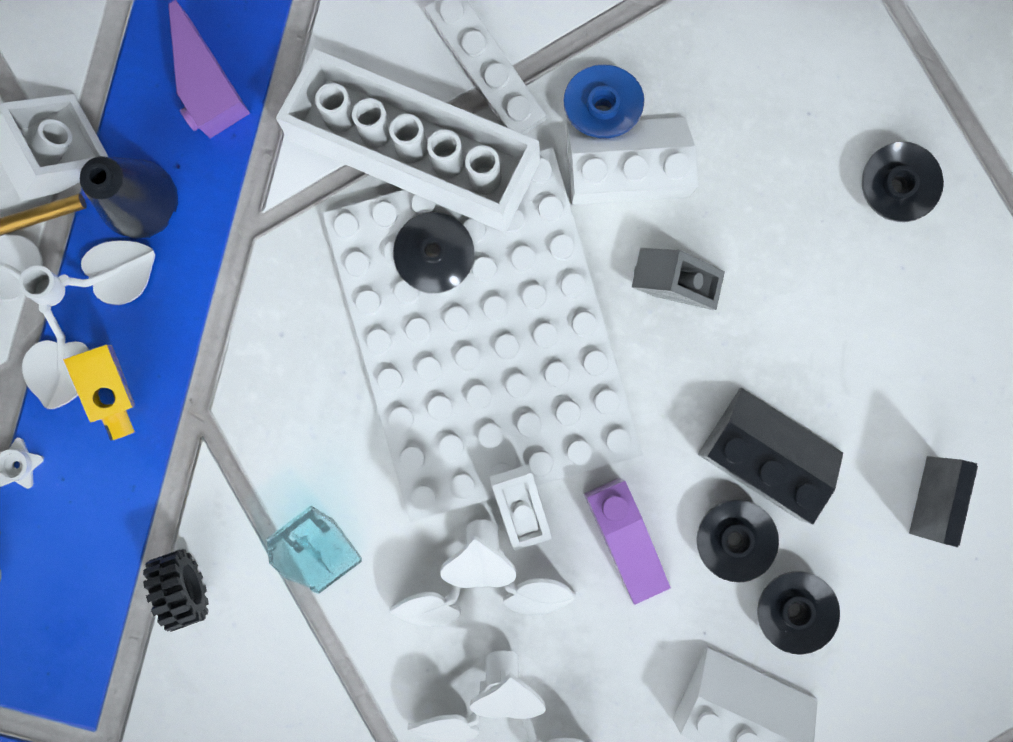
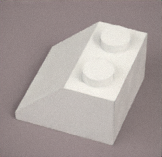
(45, 144)

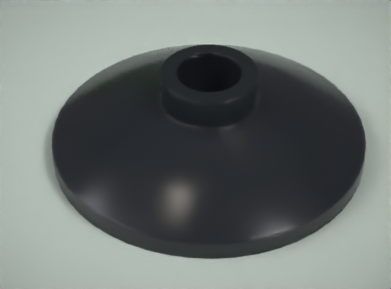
(918, 174)
(439, 272)
(757, 544)
(817, 616)

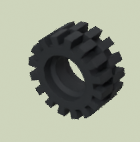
(175, 590)

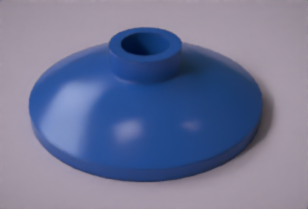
(607, 87)

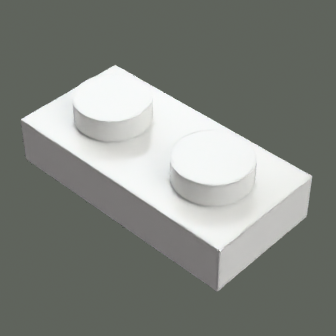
(520, 507)

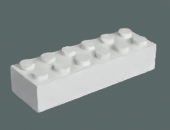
(410, 139)

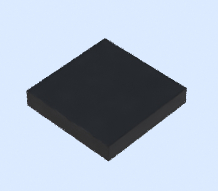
(943, 500)

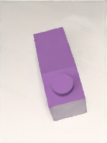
(200, 81)
(627, 540)

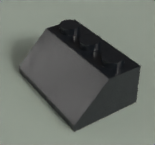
(774, 456)

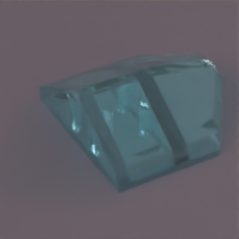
(312, 550)

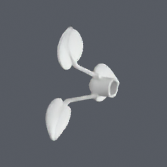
(118, 277)
(482, 565)
(499, 697)

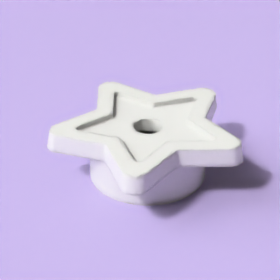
(28, 462)

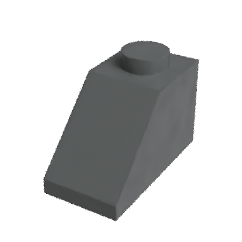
(678, 277)

